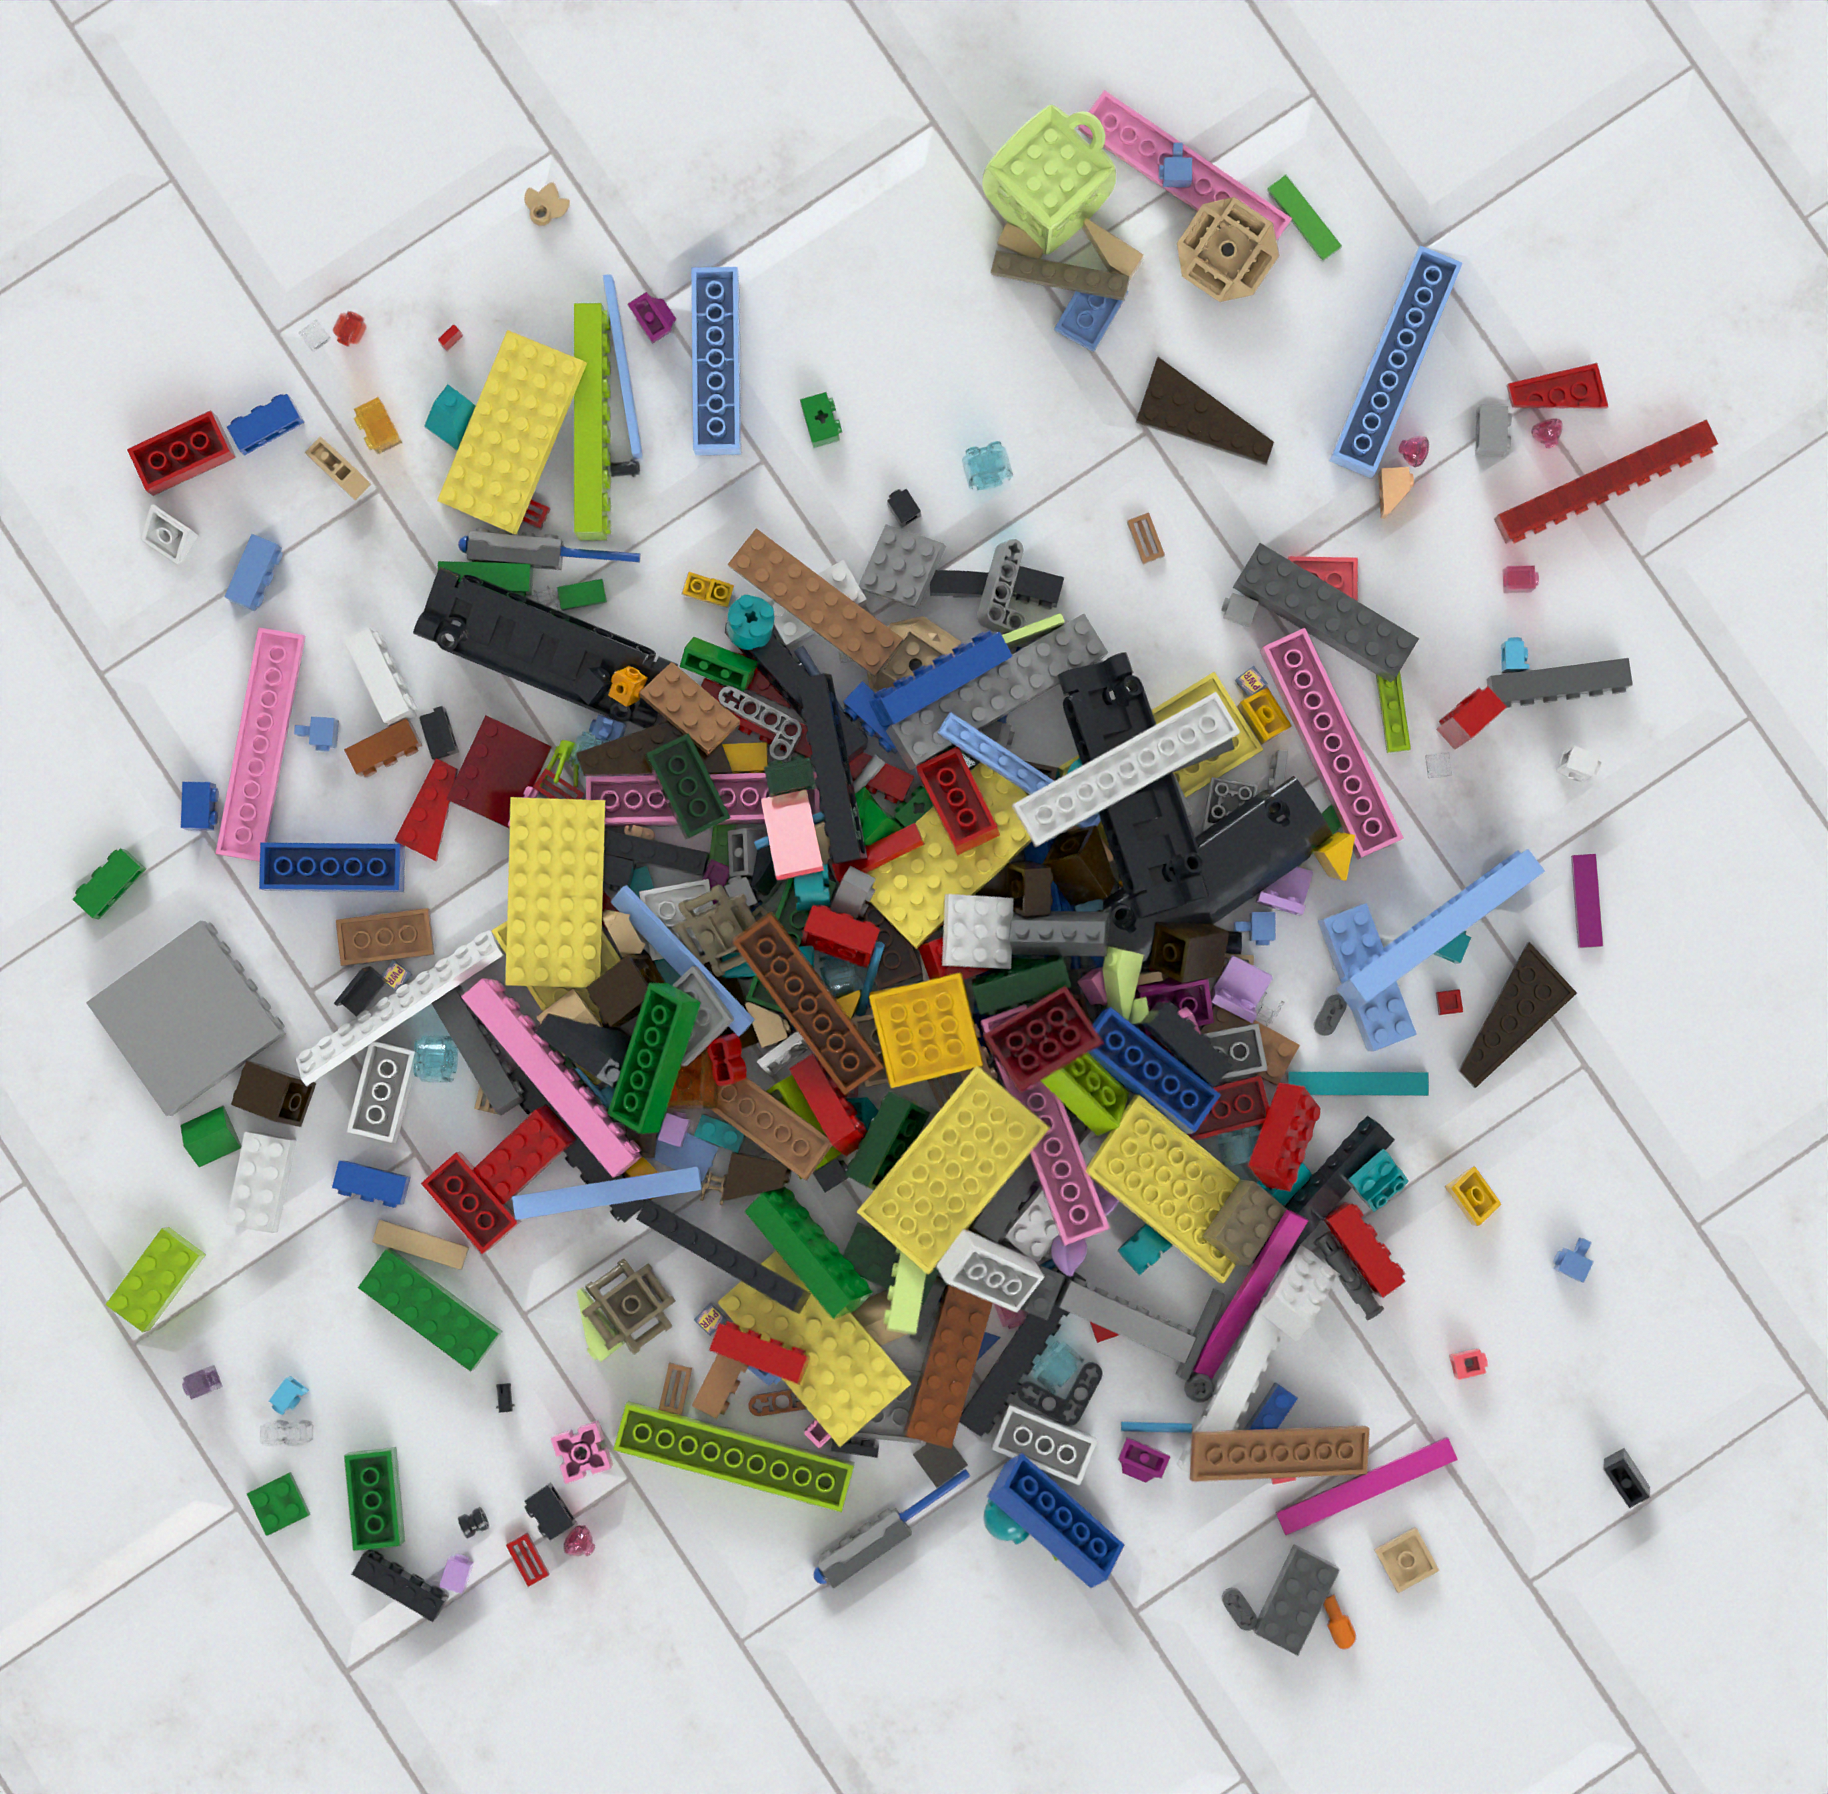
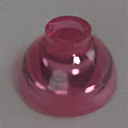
(1548, 432)
(1415, 450)
(579, 1542)

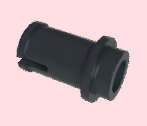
(625, 468)
(504, 1398)

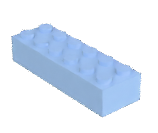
(1352, 941)

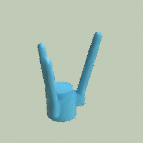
(604, 1094)

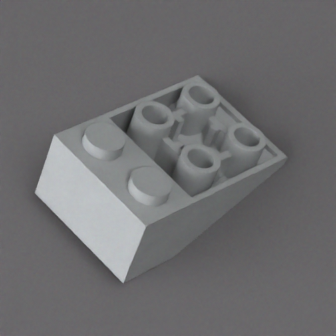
(1224, 798)

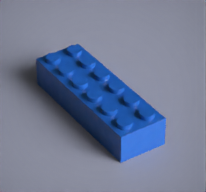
(941, 678)
(332, 867)
(1152, 1072)
(1056, 1520)

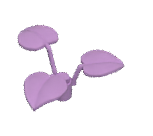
(1071, 1256)

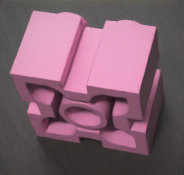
(575, 1465)

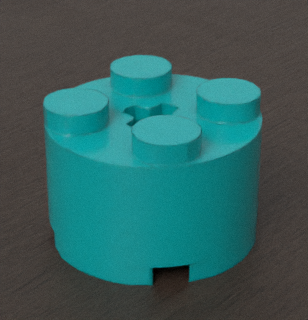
(761, 619)
(811, 889)
(1144, 1248)

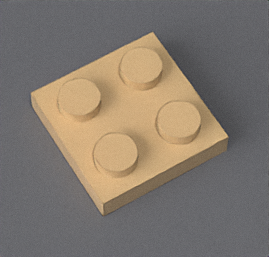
(1406, 1560)

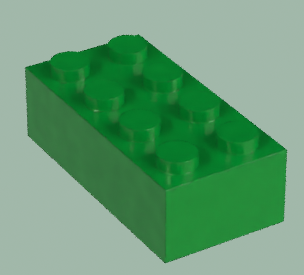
(374, 1499)

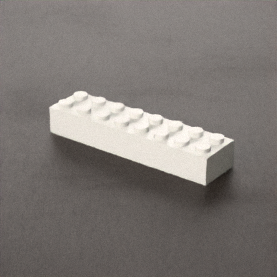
(1237, 1379)

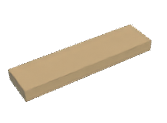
(420, 1244)

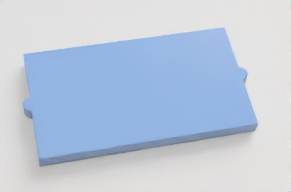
(693, 1153)

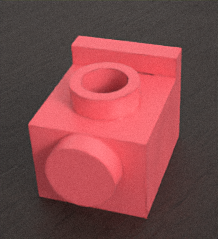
(1478, 1365)

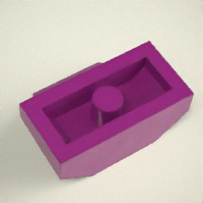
(653, 316)
(1142, 1460)

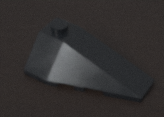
(590, 1046)

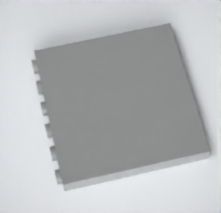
(186, 1017)

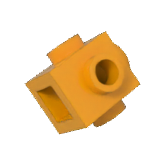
(627, 686)

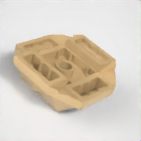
(1203, 256)
(920, 643)

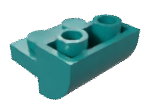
(1378, 1180)

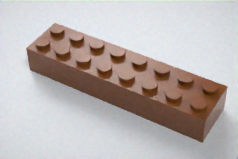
(807, 1002)
(948, 1367)

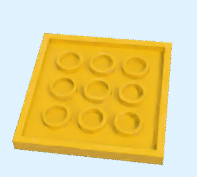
(926, 1030)

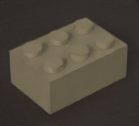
(1244, 1223)

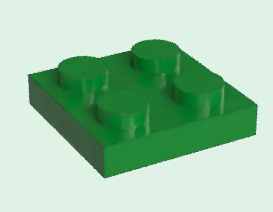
(278, 1504)

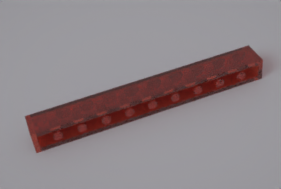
(1606, 481)

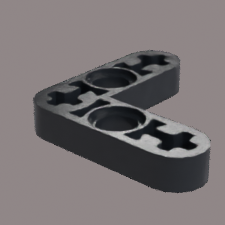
(1062, 1404)

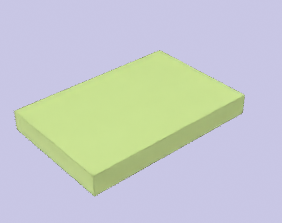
(1033, 631)

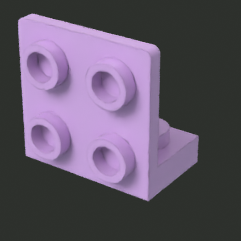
(1288, 892)
(1240, 988)

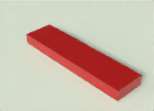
(884, 851)

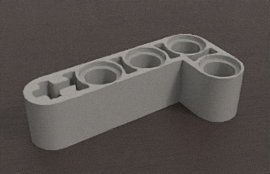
(1008, 557)
(758, 719)

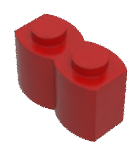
(727, 1060)

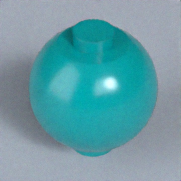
(1001, 1525)

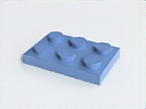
(1088, 318)

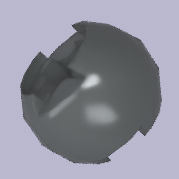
(1199, 1396)

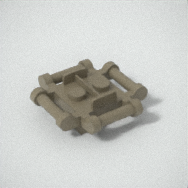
(715, 927)
(629, 1306)

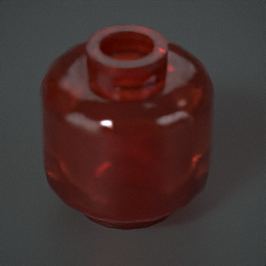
(349, 328)

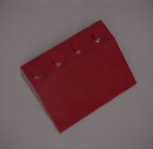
(497, 768)
(1042, 1039)

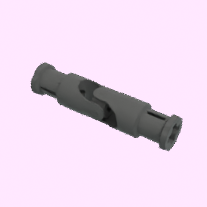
(1340, 1263)

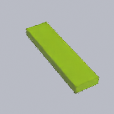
(1393, 714)

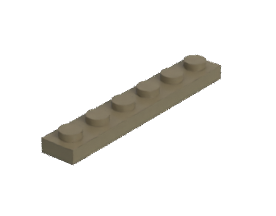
(1060, 275)

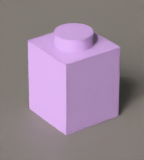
(674, 1128)
(456, 1573)

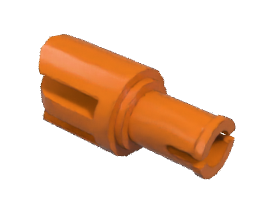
(1339, 1624)

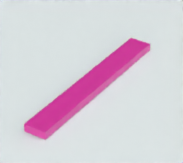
(1250, 1293)
(1366, 1486)

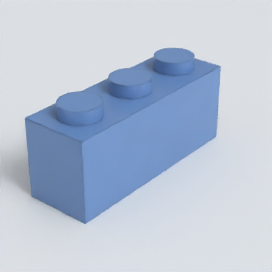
(254, 572)

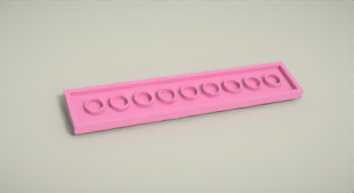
(1146, 146)
(260, 743)

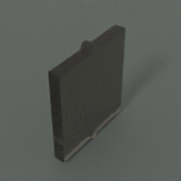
(940, 1462)

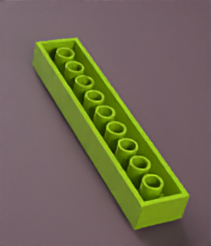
(590, 423)
(734, 1456)

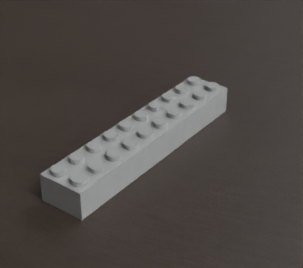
(999, 689)

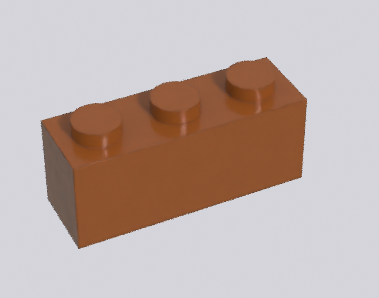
(383, 748)

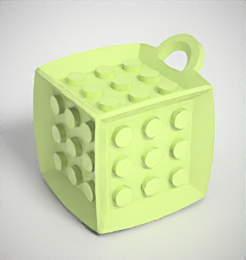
(1050, 176)

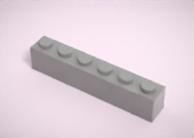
(1124, 1320)

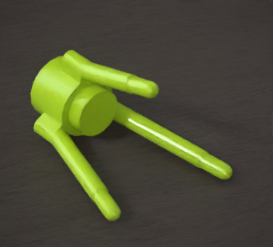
(563, 751)

